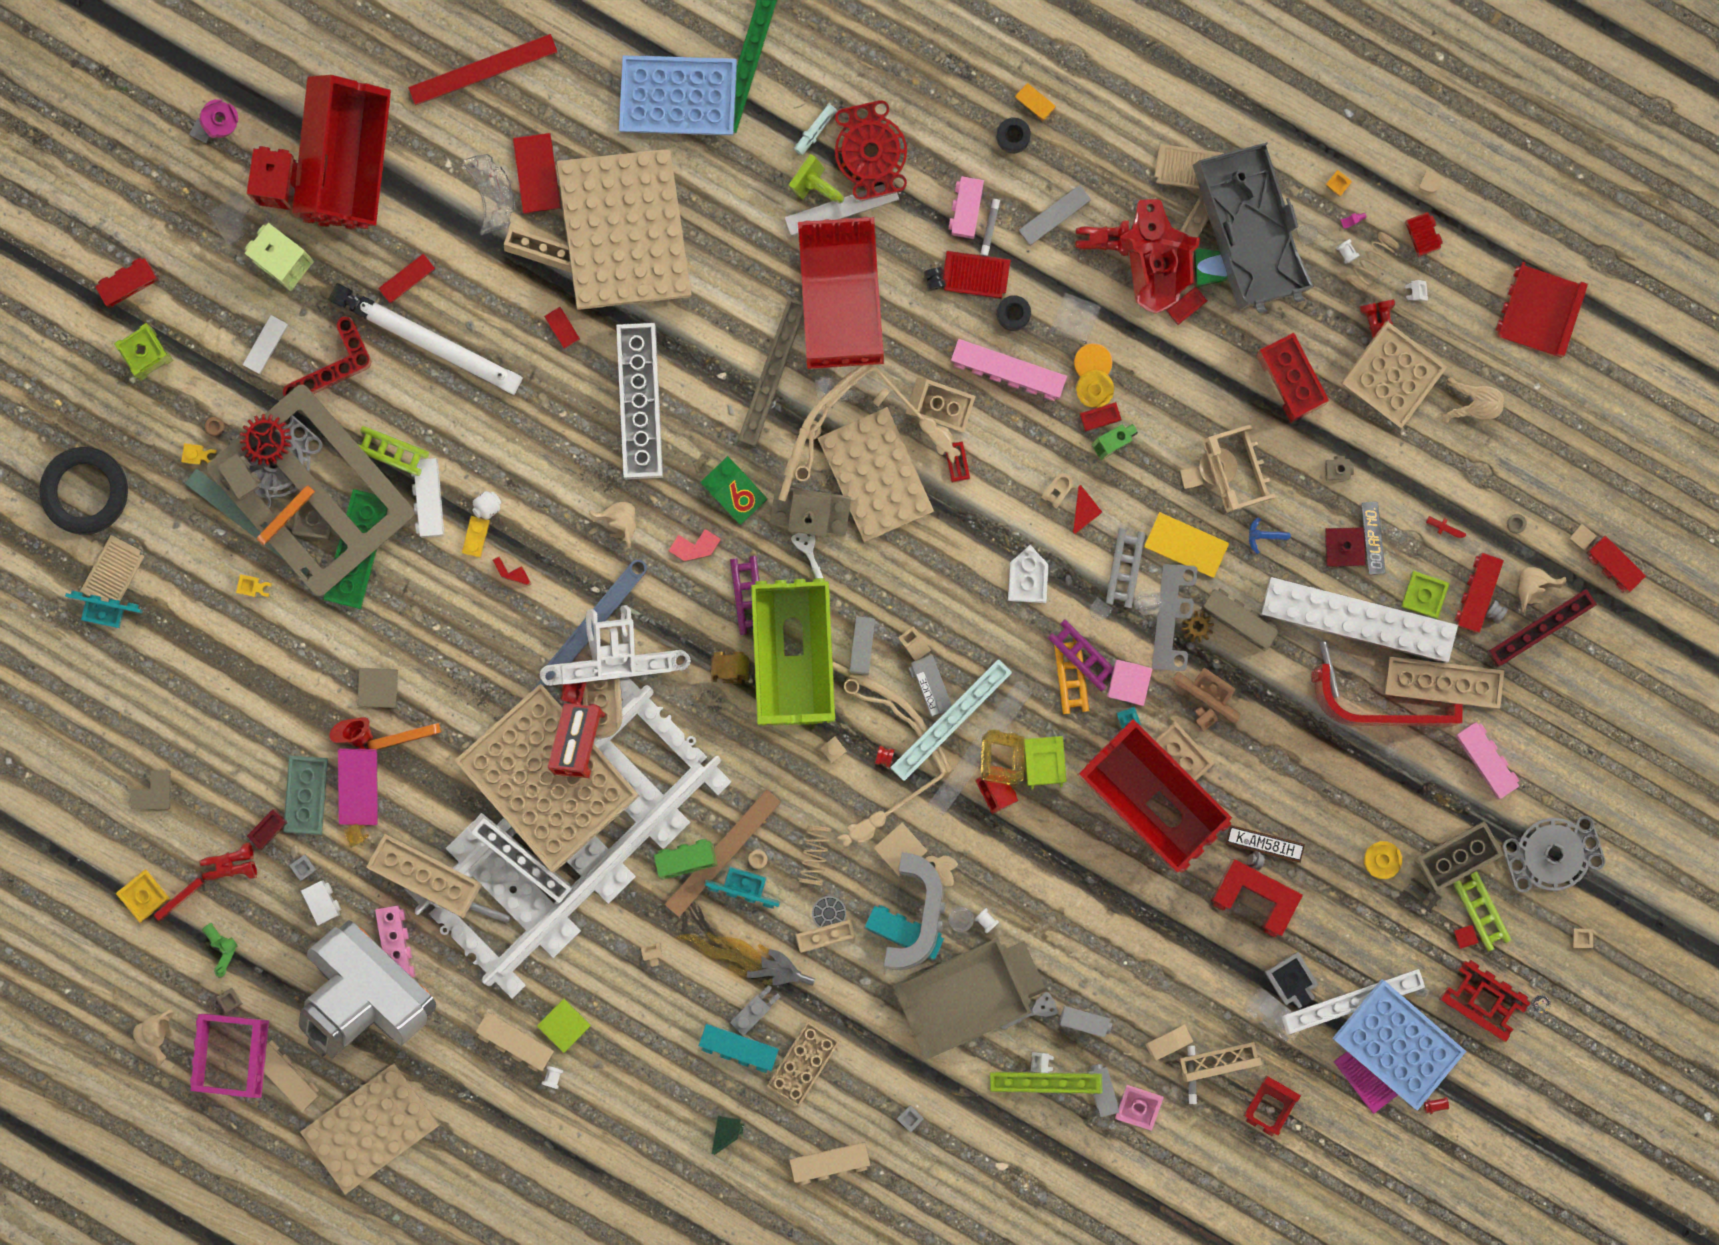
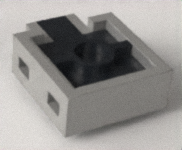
(1292, 980)

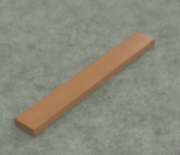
(724, 852)

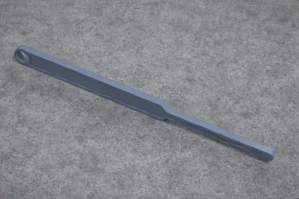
(604, 609)

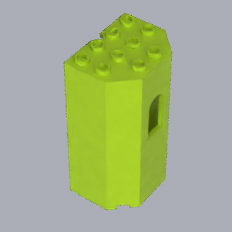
(800, 686)

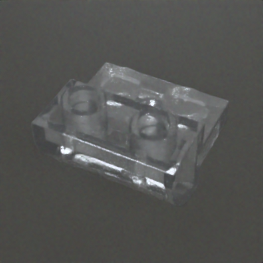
(825, 385)

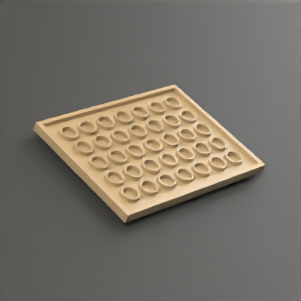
(623, 229)
(547, 810)

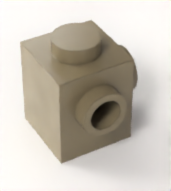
(1338, 469)

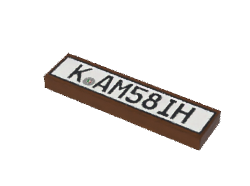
(1265, 843)

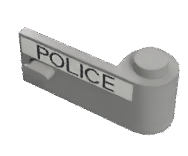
(931, 685)

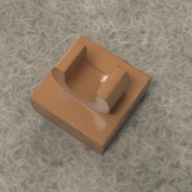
(1205, 719)

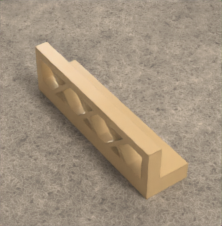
(1221, 1069)

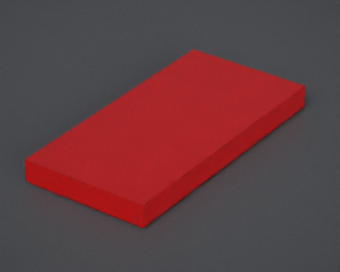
(537, 173)

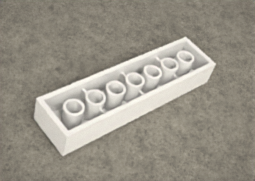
(639, 401)

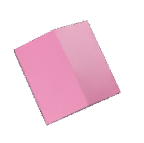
(1129, 682)
(1139, 1107)

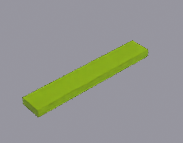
(1046, 1082)

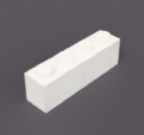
(428, 499)

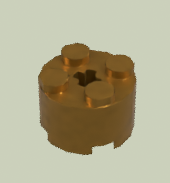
(730, 667)

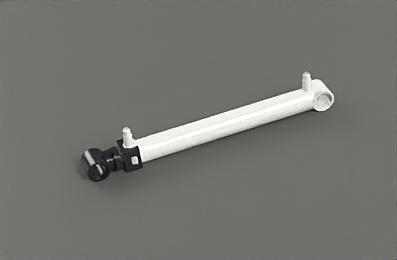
(425, 338)

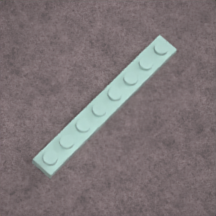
(950, 720)

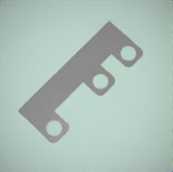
(1171, 579)

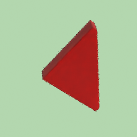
(1085, 510)

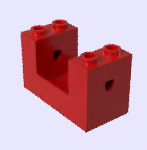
(272, 178)
(1293, 377)
(1240, 875)

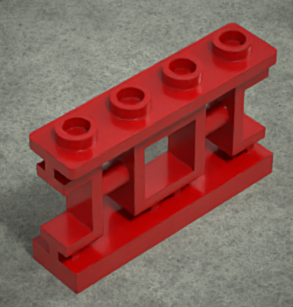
(1477, 1012)

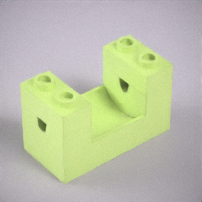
(278, 256)

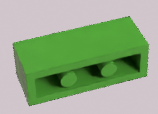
(685, 859)

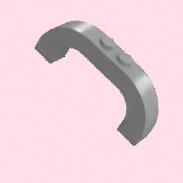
(917, 953)

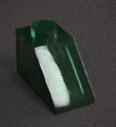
(726, 1132)

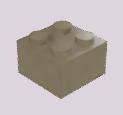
(239, 476)

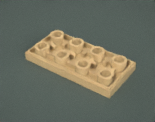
(803, 1063)

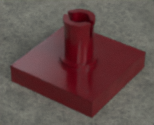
(1345, 547)

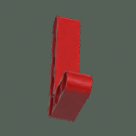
(334, 368)

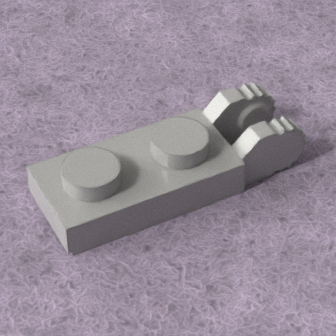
(753, 1012)

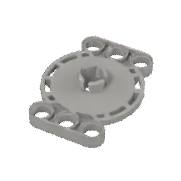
(275, 478)
(1535, 852)

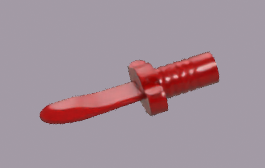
(1442, 526)

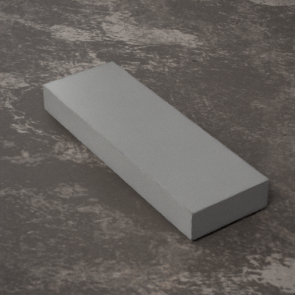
(862, 645)

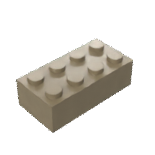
(1459, 856)

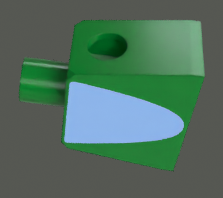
(1209, 267)

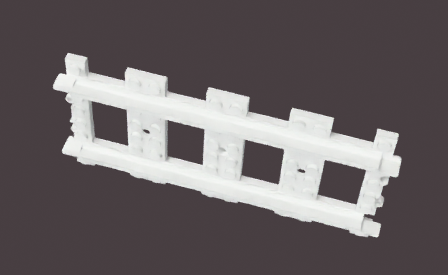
(599, 867)

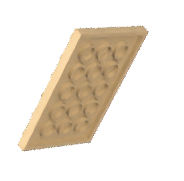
(876, 474)
(369, 1128)

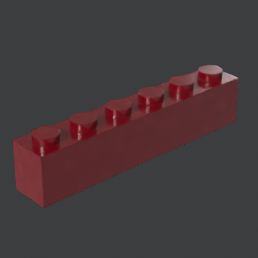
(1541, 628)

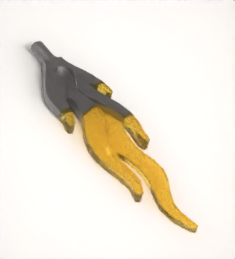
(750, 959)

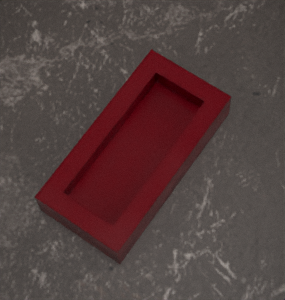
(267, 829)

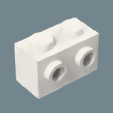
(321, 902)

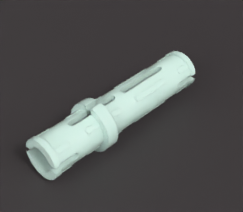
(811, 134)

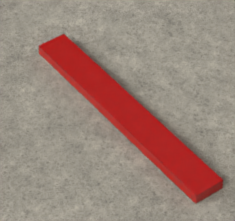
(483, 69)

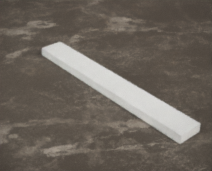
(1346, 1003)

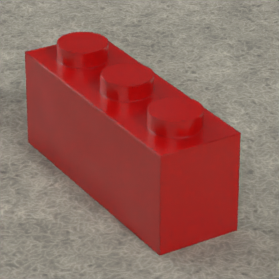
(126, 282)
(1615, 565)

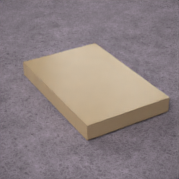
(1184, 751)

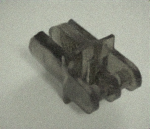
(1423, 896)

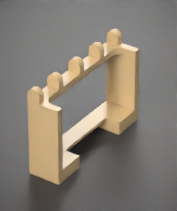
(1229, 497)

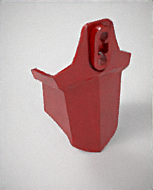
(1158, 258)

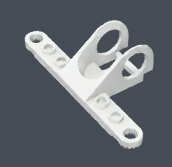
(613, 659)

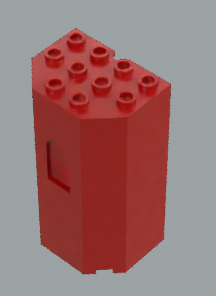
(350, 128)
(1131, 773)

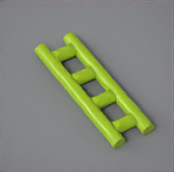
(395, 461)
(1493, 916)

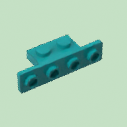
(103, 612)
(743, 884)

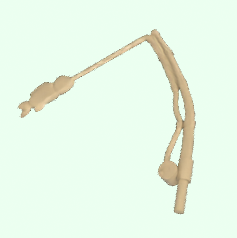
(939, 435)
(865, 829)

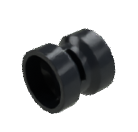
(934, 279)

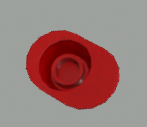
(352, 731)

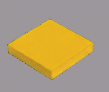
(143, 896)

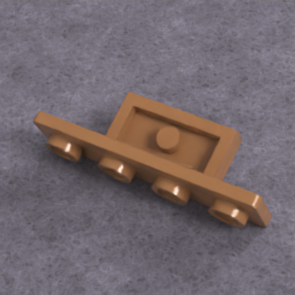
(1210, 690)

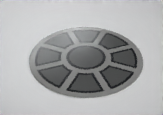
(828, 911)

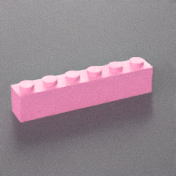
(1008, 369)

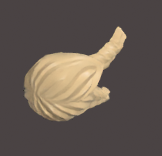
(1486, 405)

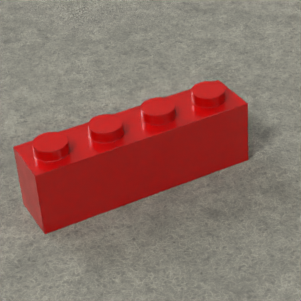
(1479, 593)

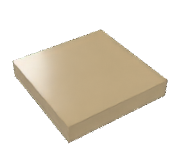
(895, 843)

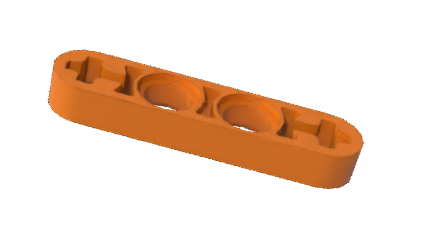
(285, 515)
(404, 737)

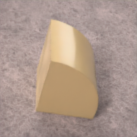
(914, 643)

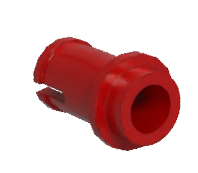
(1436, 1105)

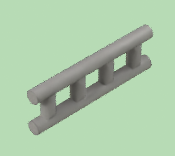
(1118, 558)

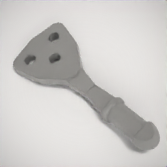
(1036, 1009)

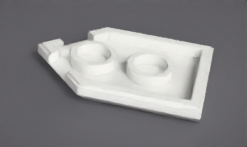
(1028, 577)

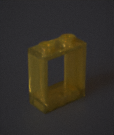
(999, 774)

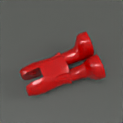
(1100, 238)
(1370, 311)
(226, 867)

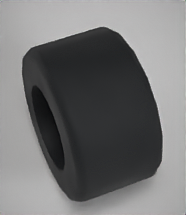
(1016, 123)
(1013, 325)

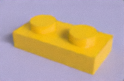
(475, 536)

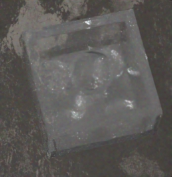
(1075, 318)

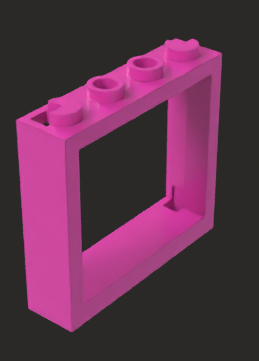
(256, 1058)

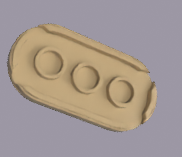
(608, 696)

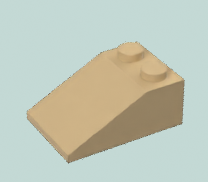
(942, 403)

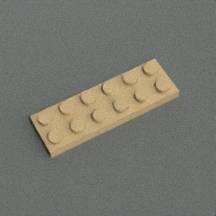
(1444, 682)
(424, 876)

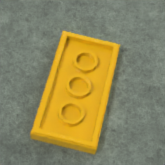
(1186, 545)

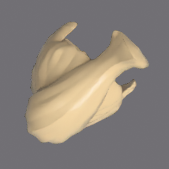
(619, 518)
(1533, 584)
(151, 1034)

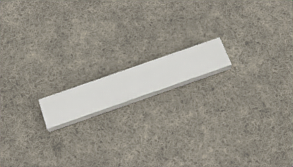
(839, 211)

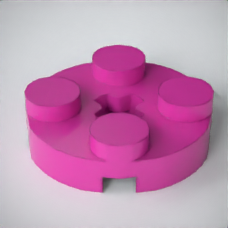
(213, 127)

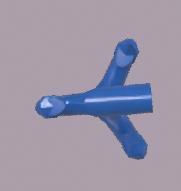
(1257, 534)

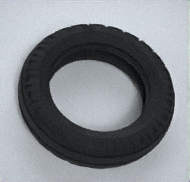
(114, 505)

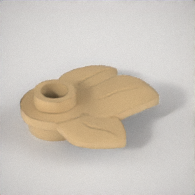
(943, 867)

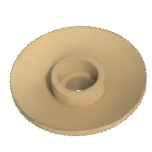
(1228, 463)

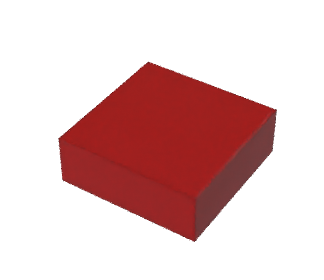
(1465, 936)

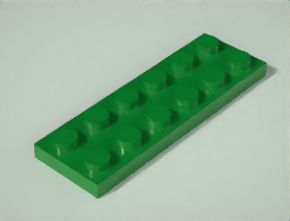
(365, 512)

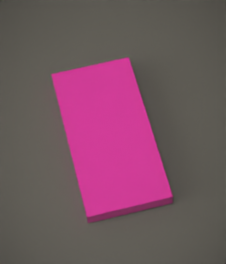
(358, 786)

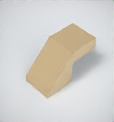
(1169, 1042)

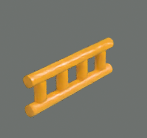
(1064, 685)

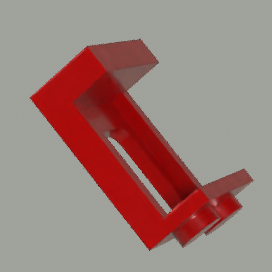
(1279, 1092)

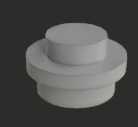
(1256, 860)

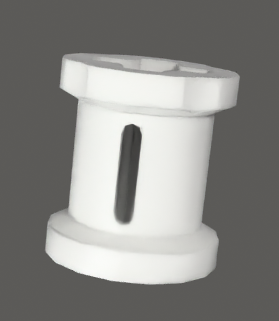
(1347, 251)
(986, 920)
(552, 1077)

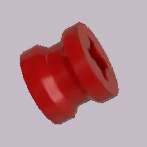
(884, 756)

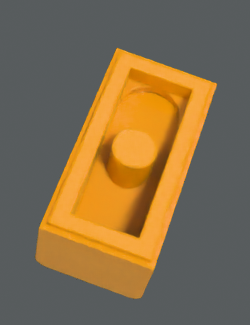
(1035, 102)

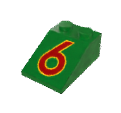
(733, 490)

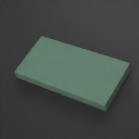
(305, 795)

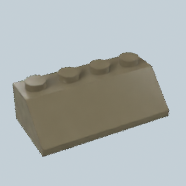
(1239, 619)

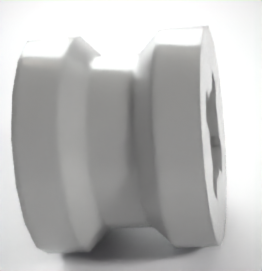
(1496, 612)

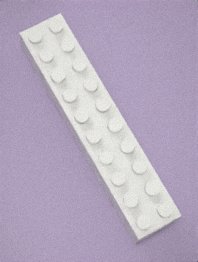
(1359, 620)

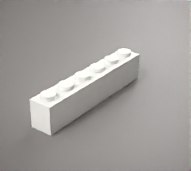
(520, 857)

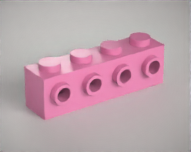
(394, 936)

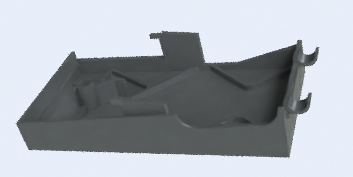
(1252, 227)

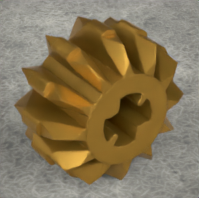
(1201, 621)

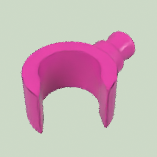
(1352, 220)

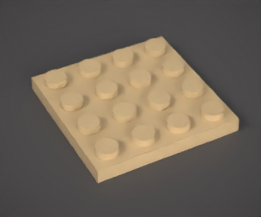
(1393, 374)

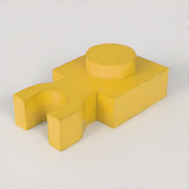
(194, 454)
(250, 586)

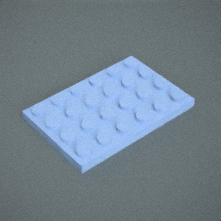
(678, 95)
(1399, 1044)

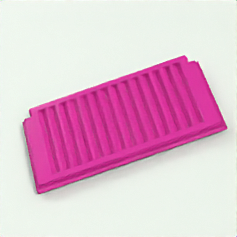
(1365, 1083)

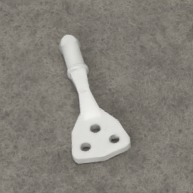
(808, 550)

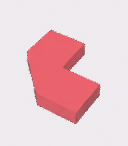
(687, 551)

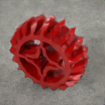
(270, 431)

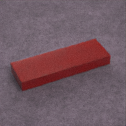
(406, 278)
(179, 898)

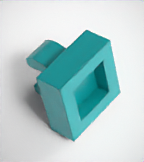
(1127, 715)

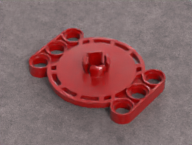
(873, 132)

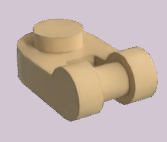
(1063, 484)

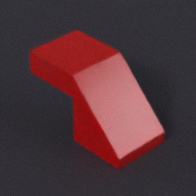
(517, 575)

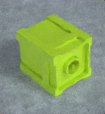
(154, 354)
(1044, 761)

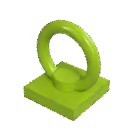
(809, 178)

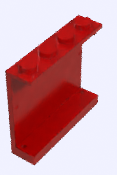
(1541, 310)

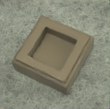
(229, 1000)

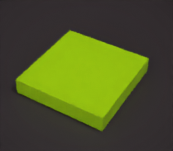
(1425, 595)
(564, 1025)

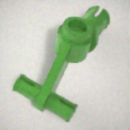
(226, 946)

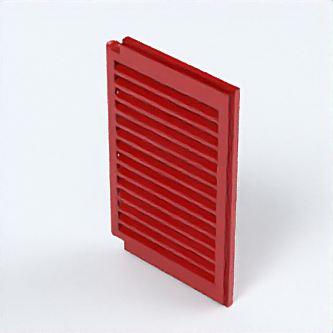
(976, 274)

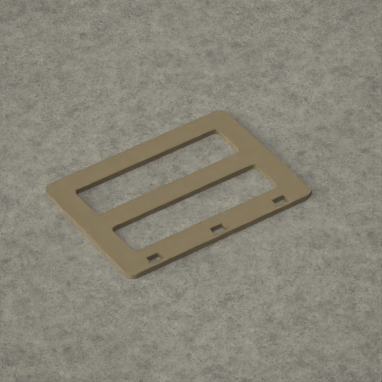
(359, 544)

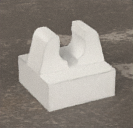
(1419, 290)
(1040, 1062)

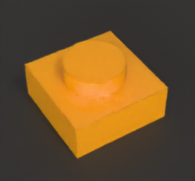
(1338, 183)

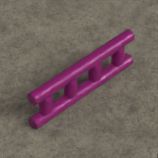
(739, 587)
(1082, 643)

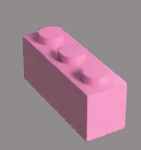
(966, 207)

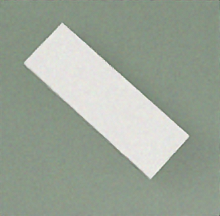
(265, 344)

